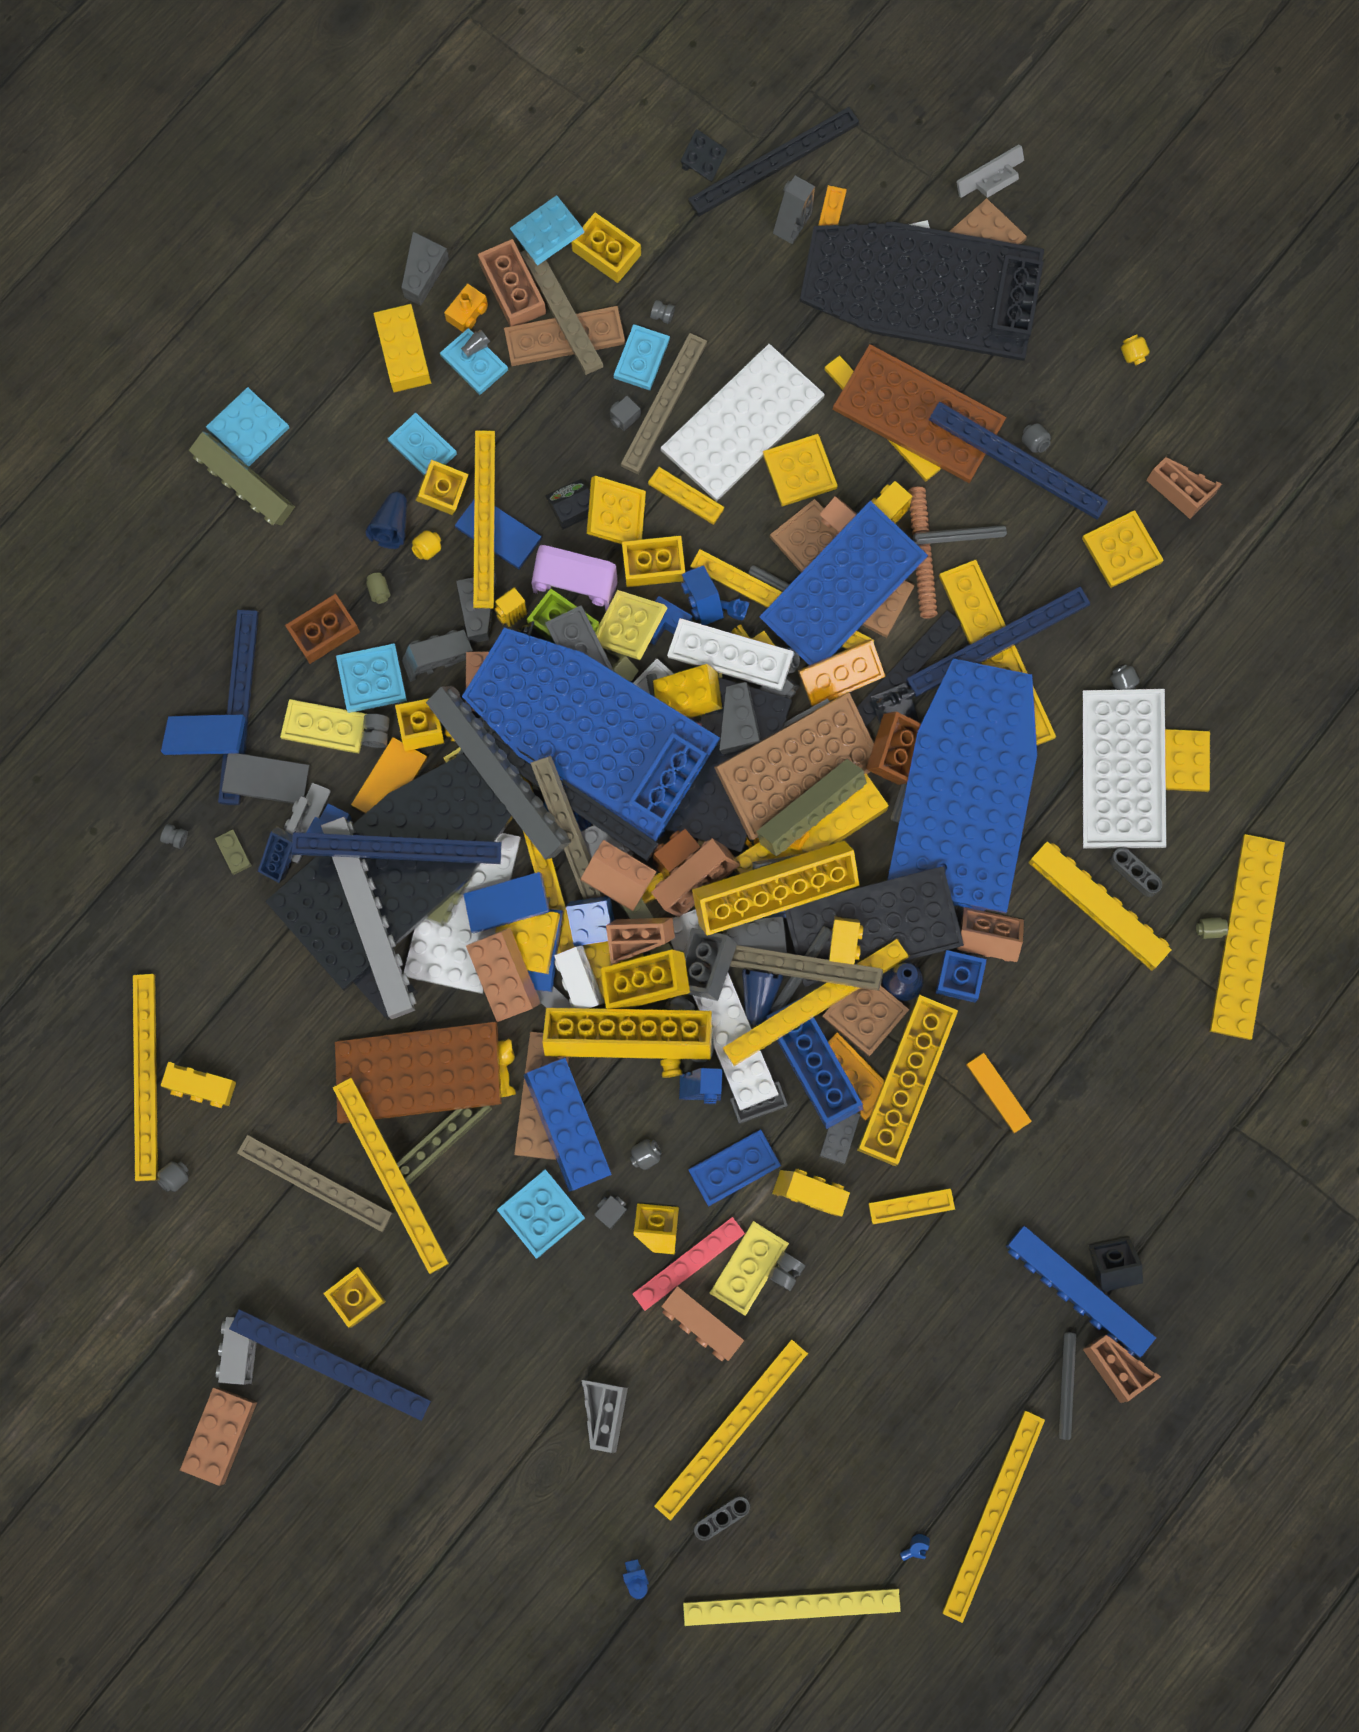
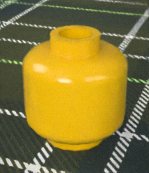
(1135, 349)
(426, 545)

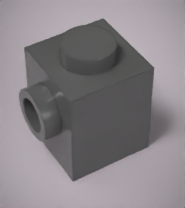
(624, 413)
(610, 1211)

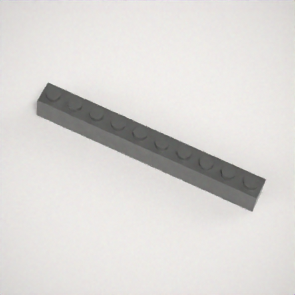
(498, 772)

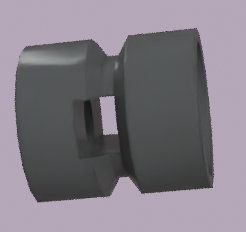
(375, 727)
(786, 1271)

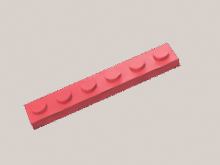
(688, 1264)

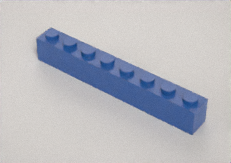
(1080, 1291)

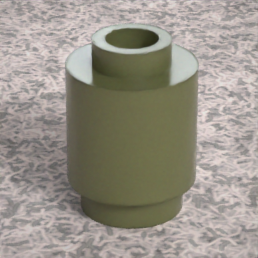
(378, 588)
(1212, 928)

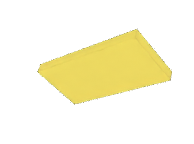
(323, 726)
(748, 1268)

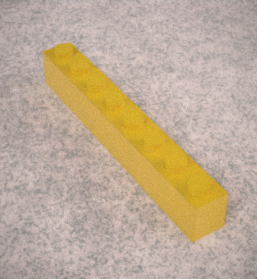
(1100, 906)

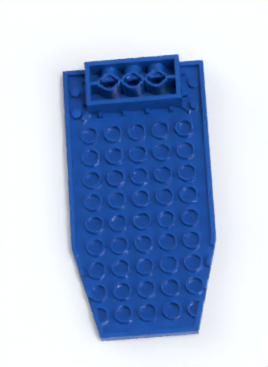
(594, 724)
(970, 784)

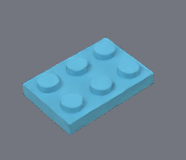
(641, 357)
(479, 369)
(421, 443)

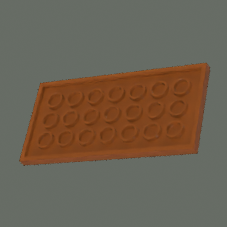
(898, 404)
(422, 1070)

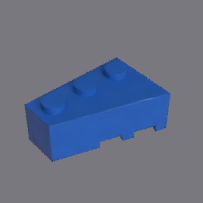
(701, 1085)

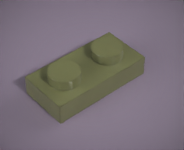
(233, 852)

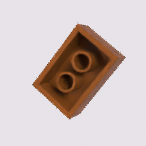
(322, 628)
(894, 747)

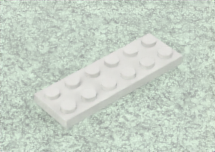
(731, 654)

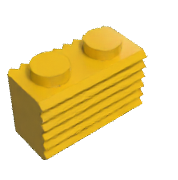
(510, 607)

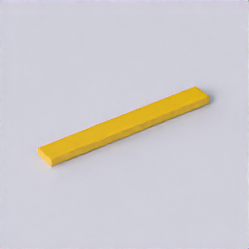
(841, 373)

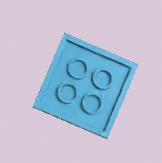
(547, 230)
(247, 427)
(371, 678)
(541, 1214)

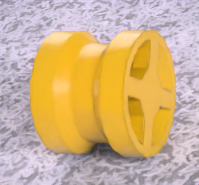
(671, 1068)

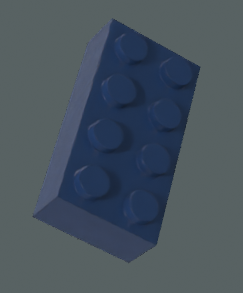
(277, 855)

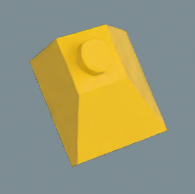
(657, 1227)

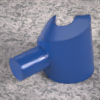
(735, 608)
(918, 1547)

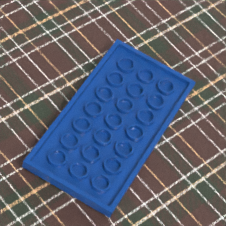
(844, 585)

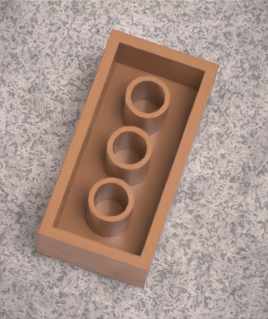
(511, 283)
(702, 868)
(503, 974)
(701, 1323)
(218, 1436)

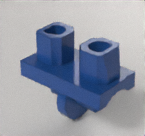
(636, 1579)

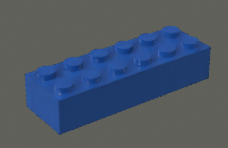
(819, 1072)
(567, 1124)

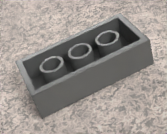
(763, 1108)
(839, 1139)

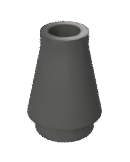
(476, 343)

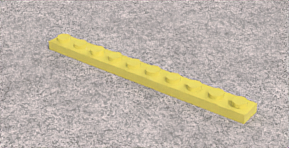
(791, 1607)

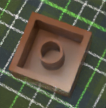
(675, 852)

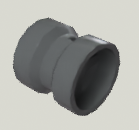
(662, 311)
(174, 836)

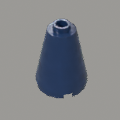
(389, 522)
(903, 987)
(759, 994)

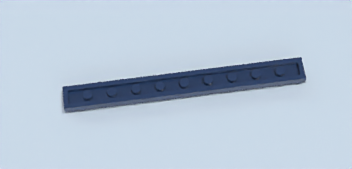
(1018, 460)
(1002, 639)
(240, 684)
(396, 848)
(329, 1365)

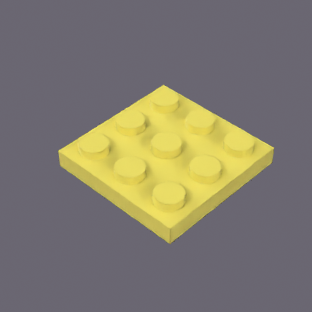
(629, 624)

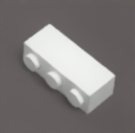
(578, 978)

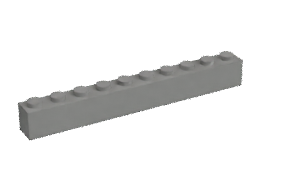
(372, 927)

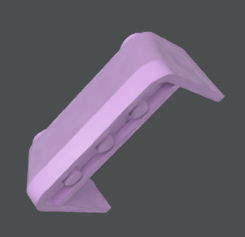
(575, 573)

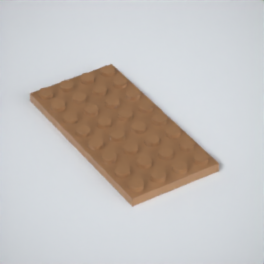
(793, 760)

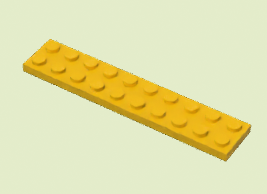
(980, 618)
(1247, 937)

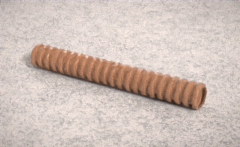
(924, 571)

